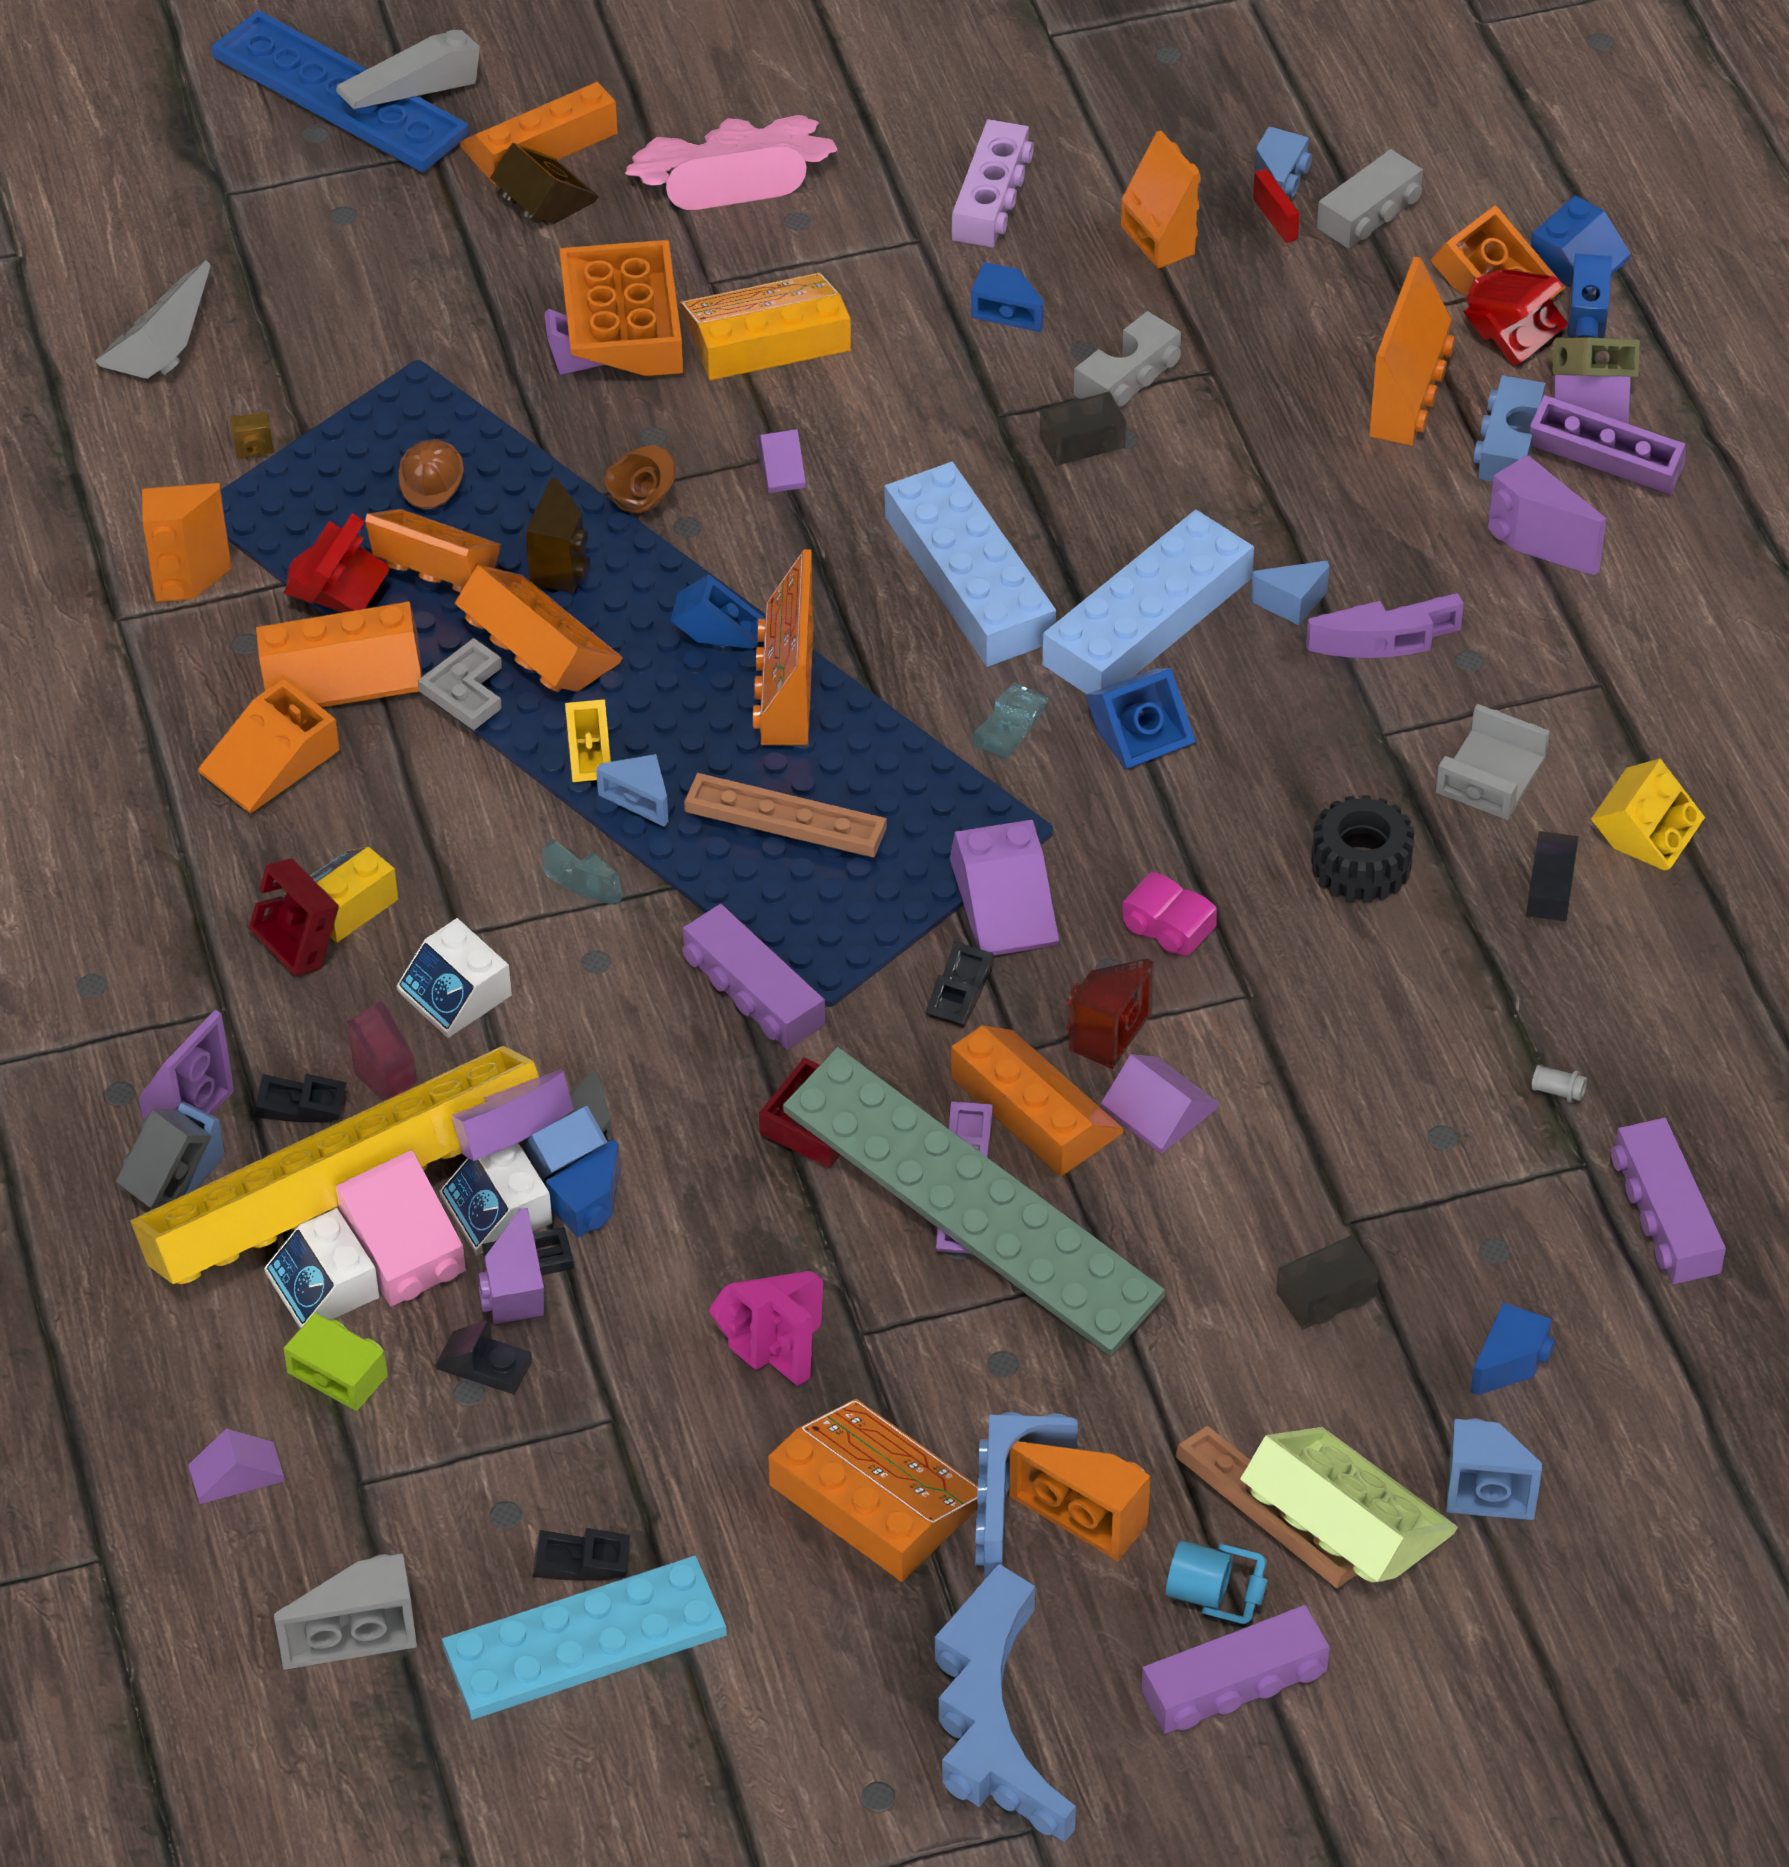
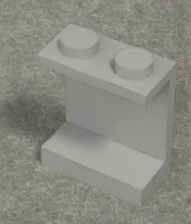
(1494, 762)

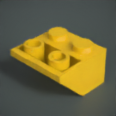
(1648, 815)

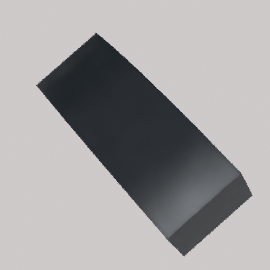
(1552, 876)

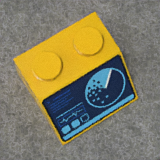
(360, 886)

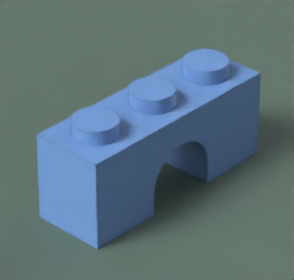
(1509, 425)

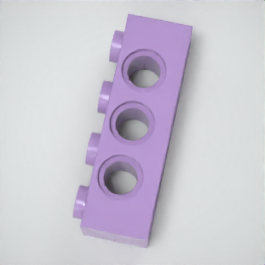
(991, 183)

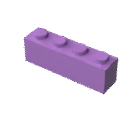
(1608, 444)
(753, 977)
(1668, 1201)
(1235, 1669)

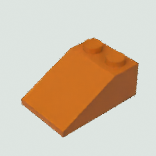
(1486, 247)
(1083, 1493)

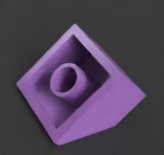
(512, 1274)

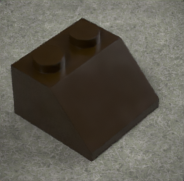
(540, 185)
(557, 541)

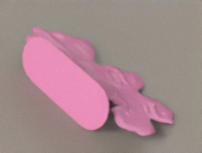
(734, 163)

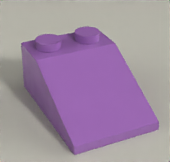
(1545, 517)
(1005, 887)
(194, 1073)

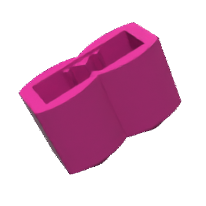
(1169, 914)

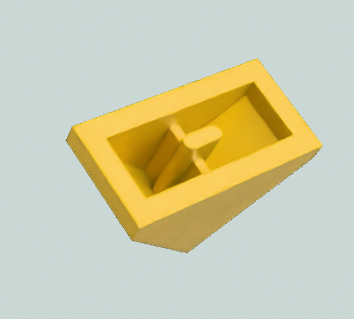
(587, 738)

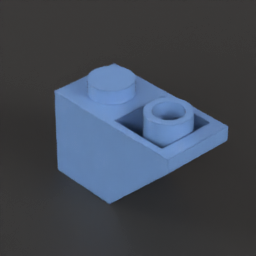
(1284, 157)

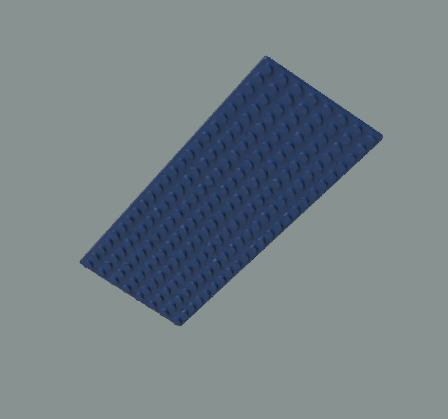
(687, 701)

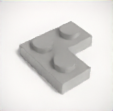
(458, 681)

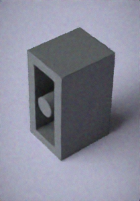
(163, 1157)

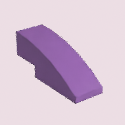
(512, 1115)

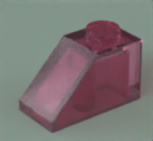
(381, 1053)

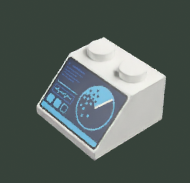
(455, 978)
(491, 1191)
(322, 1270)

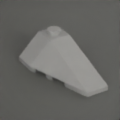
(424, 68)
(160, 331)

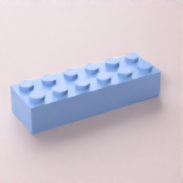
(969, 563)
(1148, 604)

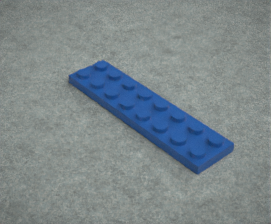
(309, 76)

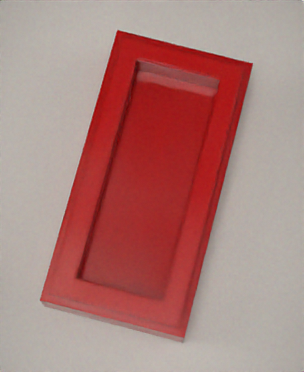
(1276, 205)

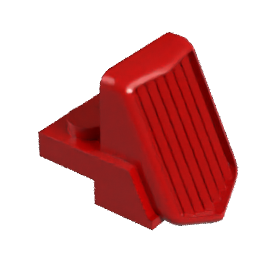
(1515, 311)
(337, 570)

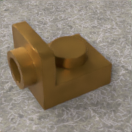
(251, 435)

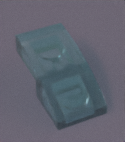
(1011, 721)
(585, 877)

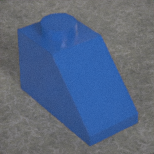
(1006, 298)
(715, 615)
(586, 1190)
(1512, 1349)

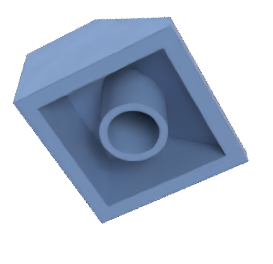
(1491, 1472)

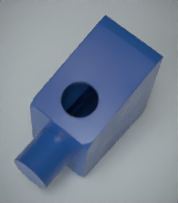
(1589, 311)

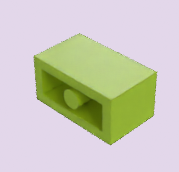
(336, 1361)

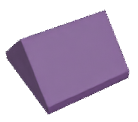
(1594, 393)
(1156, 1101)

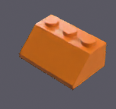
(185, 539)
(428, 547)

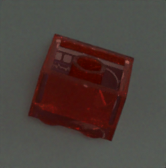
(1110, 1010)

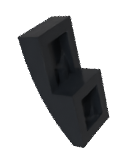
(961, 984)
(293, 1101)
(590, 1557)

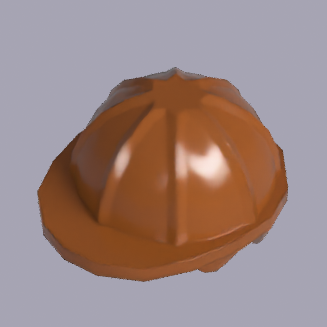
(430, 473)
(640, 478)

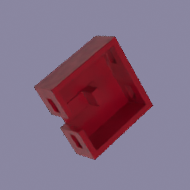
(298, 924)
(784, 1129)

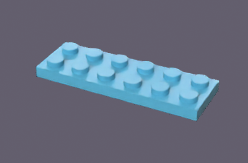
(583, 1637)

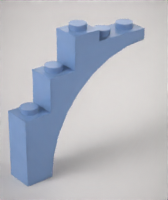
(988, 1756)

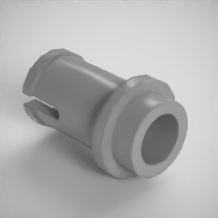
(1559, 1083)

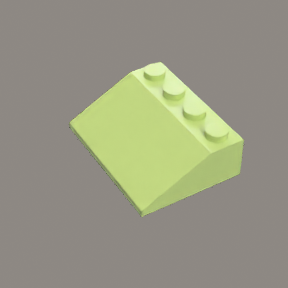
(1345, 1502)

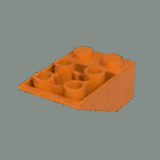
(1162, 203)
(271, 746)

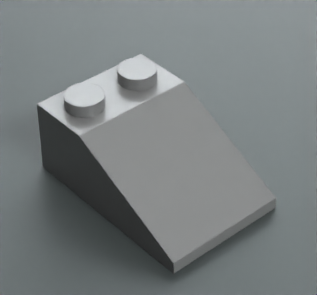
(349, 1615)

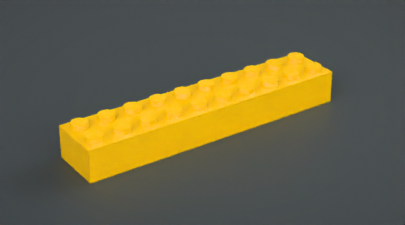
(301, 1180)

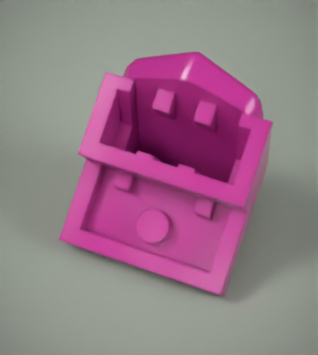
(772, 1321)

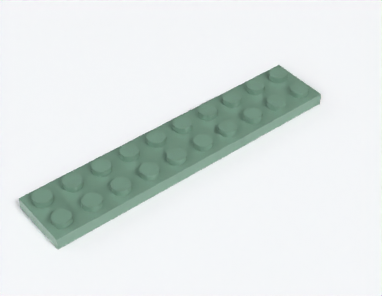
(974, 1201)

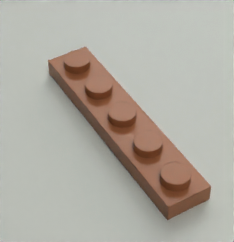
(785, 815)
(1222, 1468)

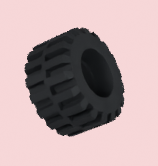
(1367, 825)

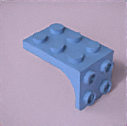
(995, 1472)

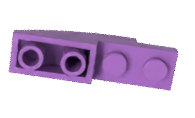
(1378, 633)

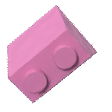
(401, 1228)

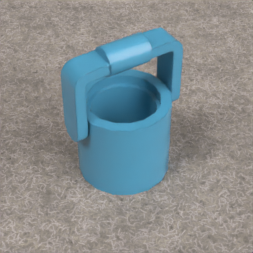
(1202, 1577)

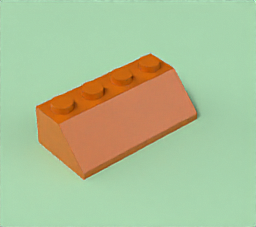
(550, 129)
(535, 629)
(344, 654)
(1031, 1097)

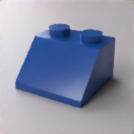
(1578, 230)
(1141, 717)

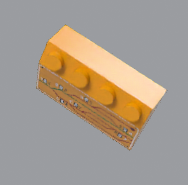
(768, 325)

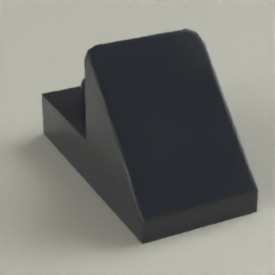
(479, 1358)

